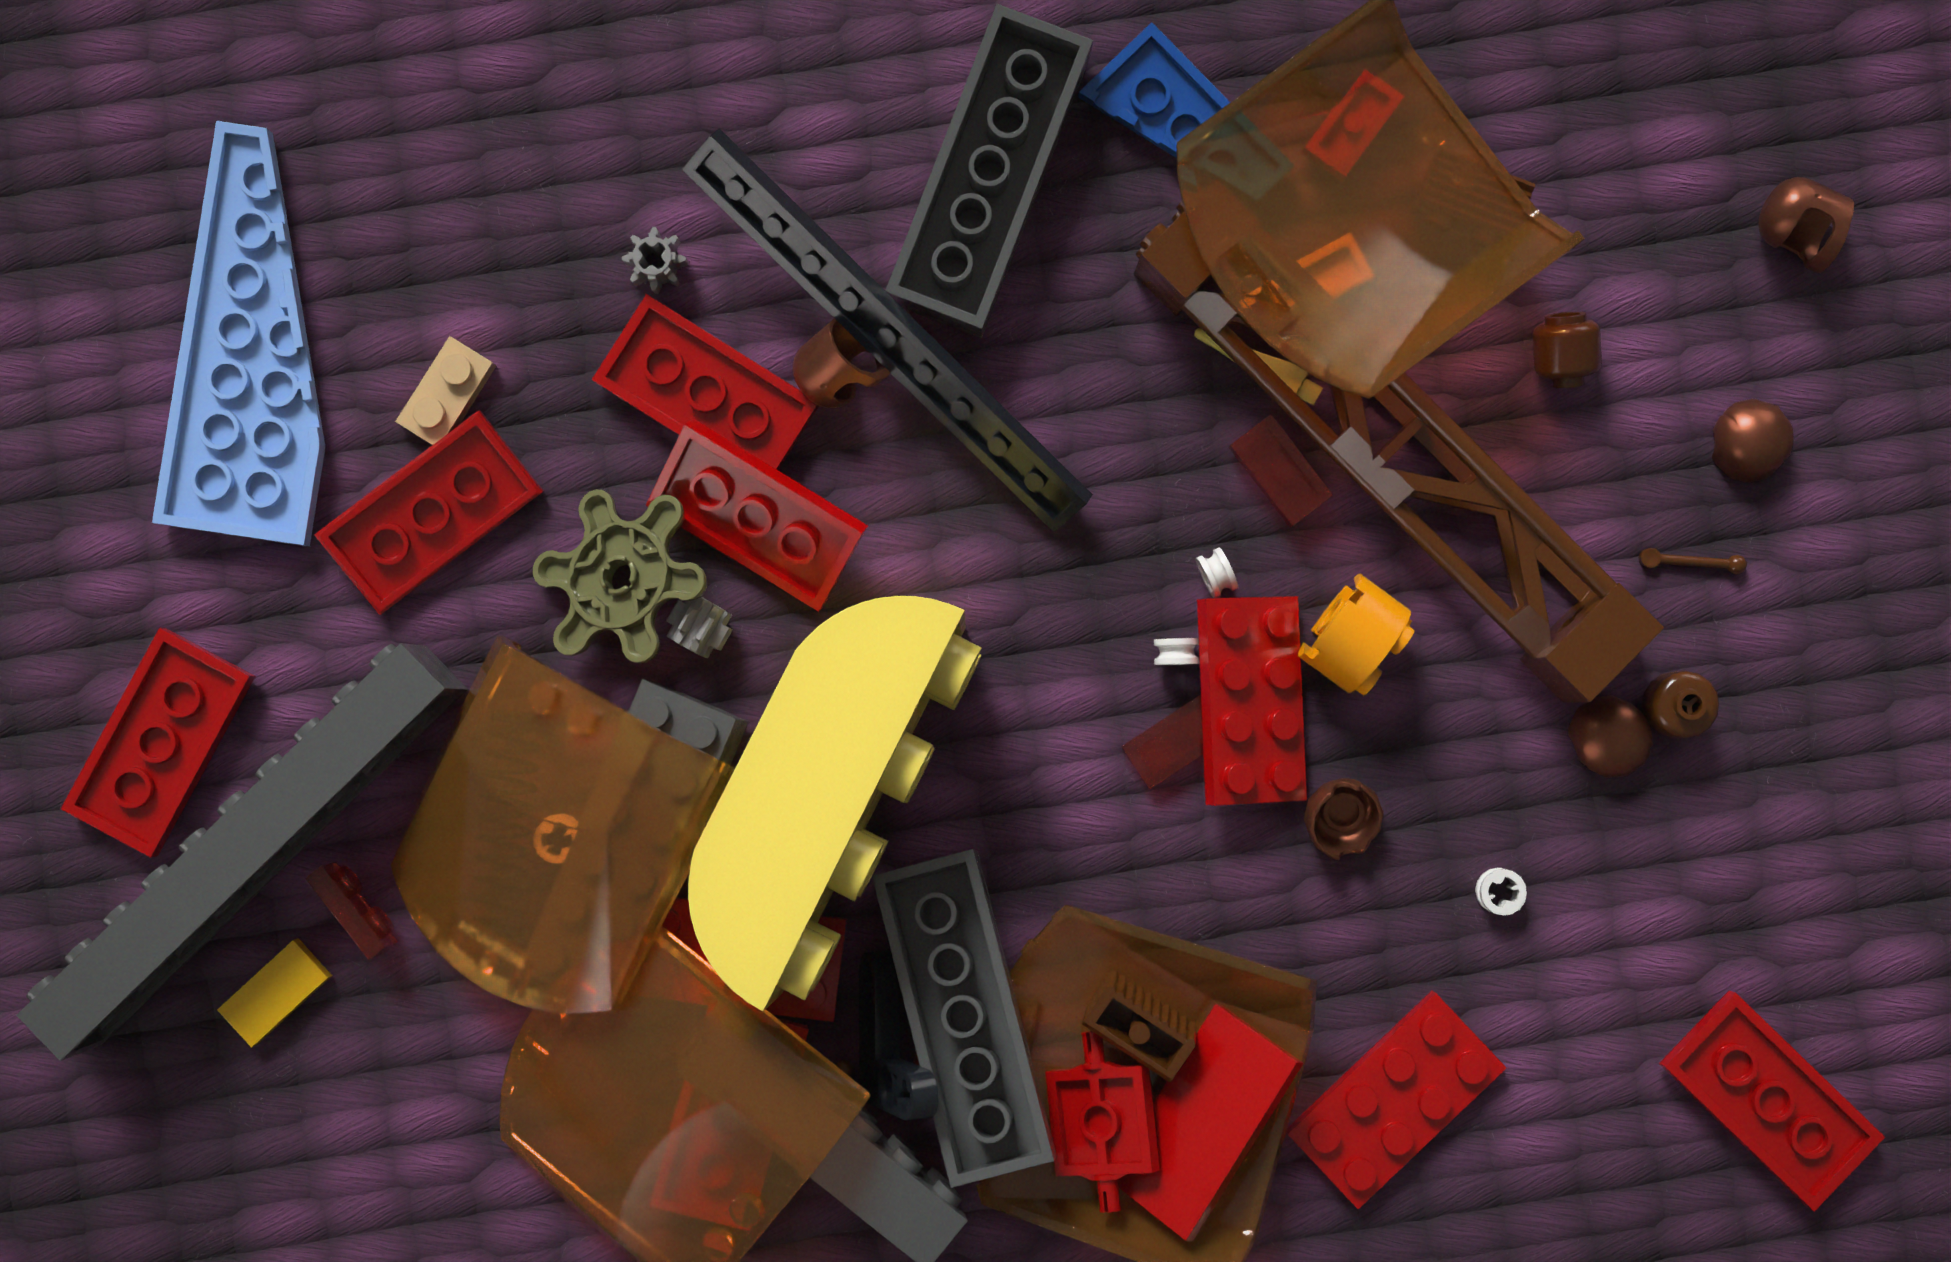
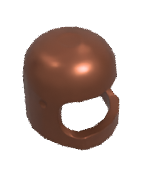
(1799, 216)
(825, 369)

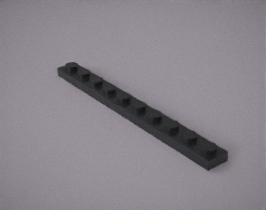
(886, 330)

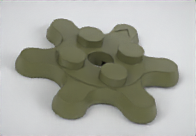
(589, 572)

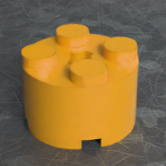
(1358, 635)

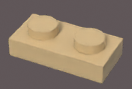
(446, 391)

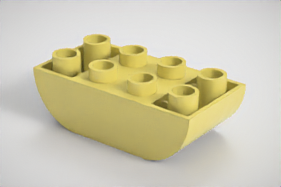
(810, 784)

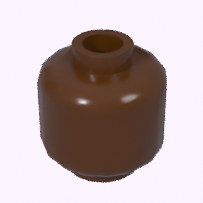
(1567, 348)
(1664, 703)

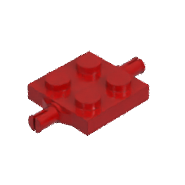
(1102, 1121)

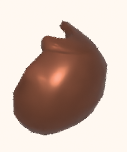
(1752, 440)
(1611, 736)
(1343, 817)

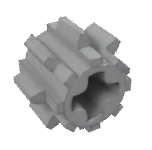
(644, 271)
(699, 626)

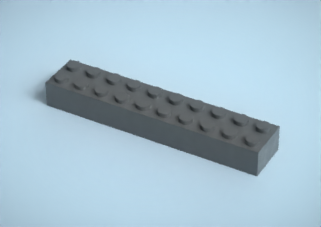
(241, 850)

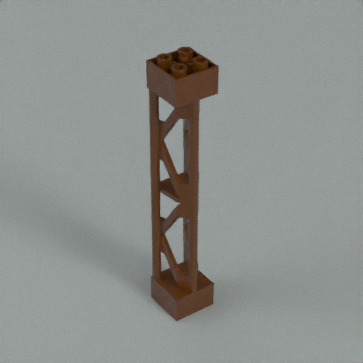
(1586, 643)

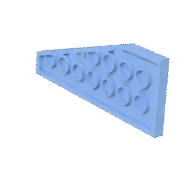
(244, 398)

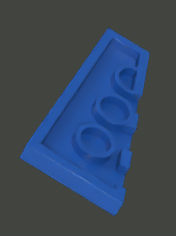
(1154, 91)

